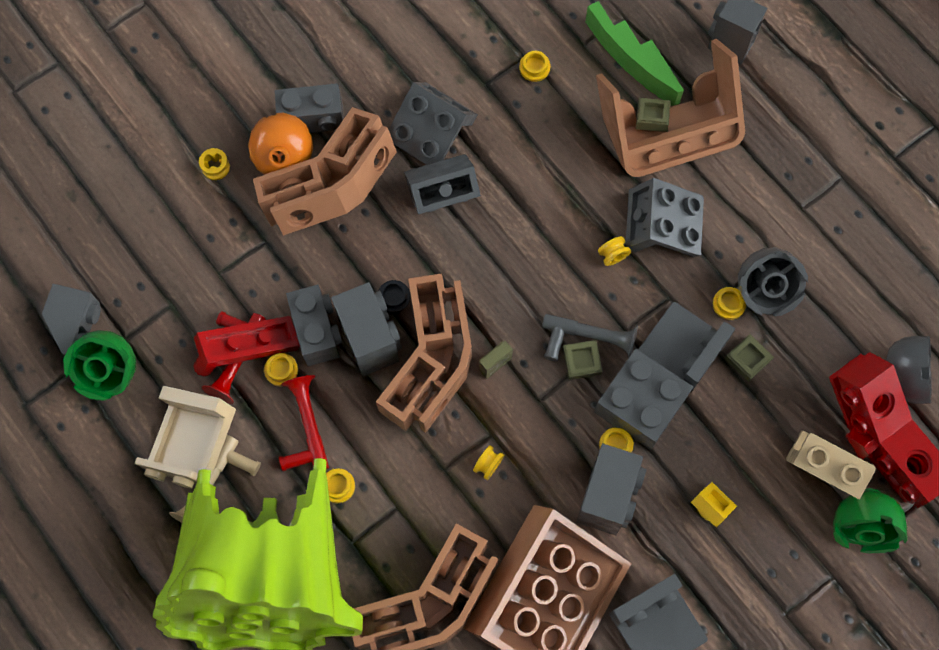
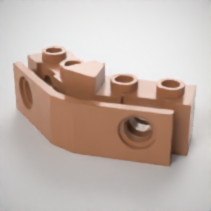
(331, 181)
(432, 358)
(434, 600)

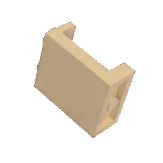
(188, 436)
(831, 463)

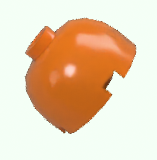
(279, 142)

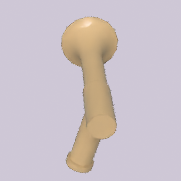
(226, 455)

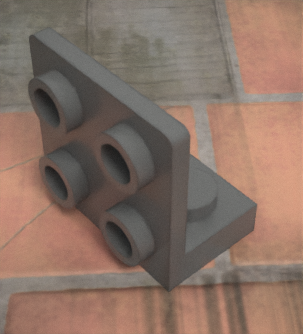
(429, 123)
(664, 217)
(685, 343)
(659, 620)

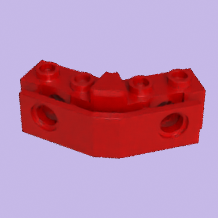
(884, 428)

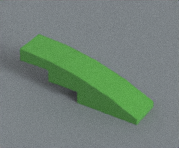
(639, 60)

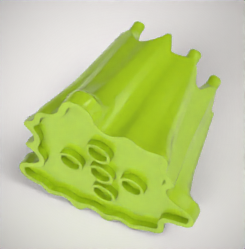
(256, 579)

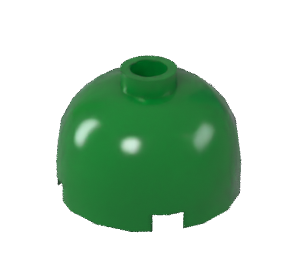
(100, 364)
(872, 521)

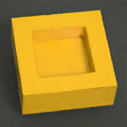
(713, 504)

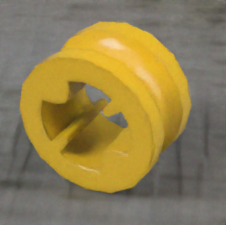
(212, 172)
(614, 251)
(488, 462)

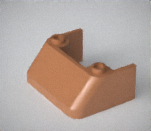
(695, 128)

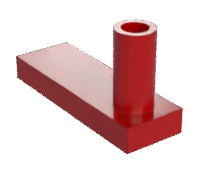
(244, 343)

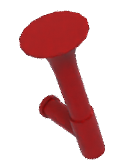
(222, 385)
(300, 389)

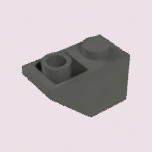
(70, 314)

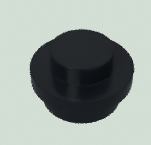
(395, 295)

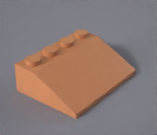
(548, 587)

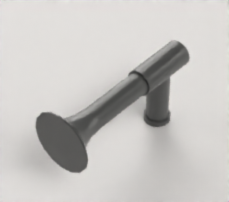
(563, 325)

